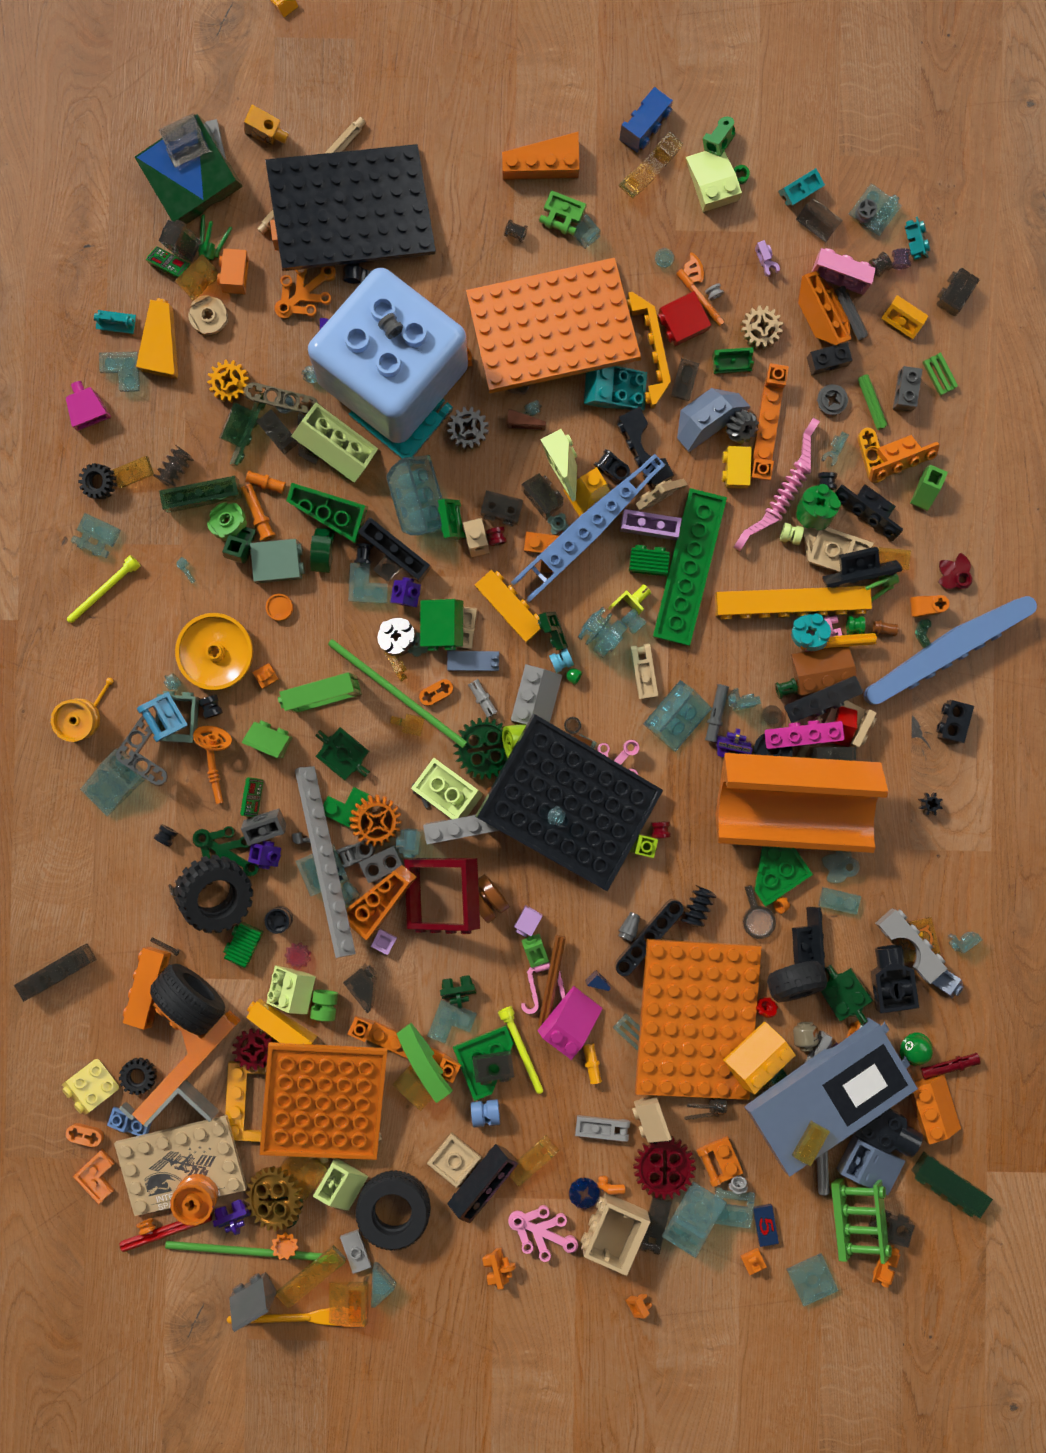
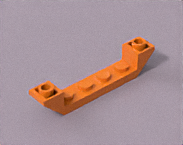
(768, 421)
(386, 1037)

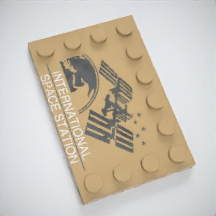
(162, 1159)

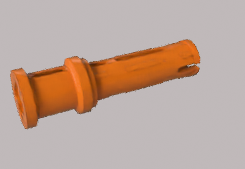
(260, 520)

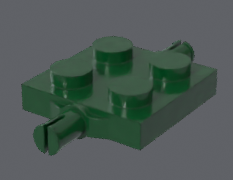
(342, 753)
(846, 994)

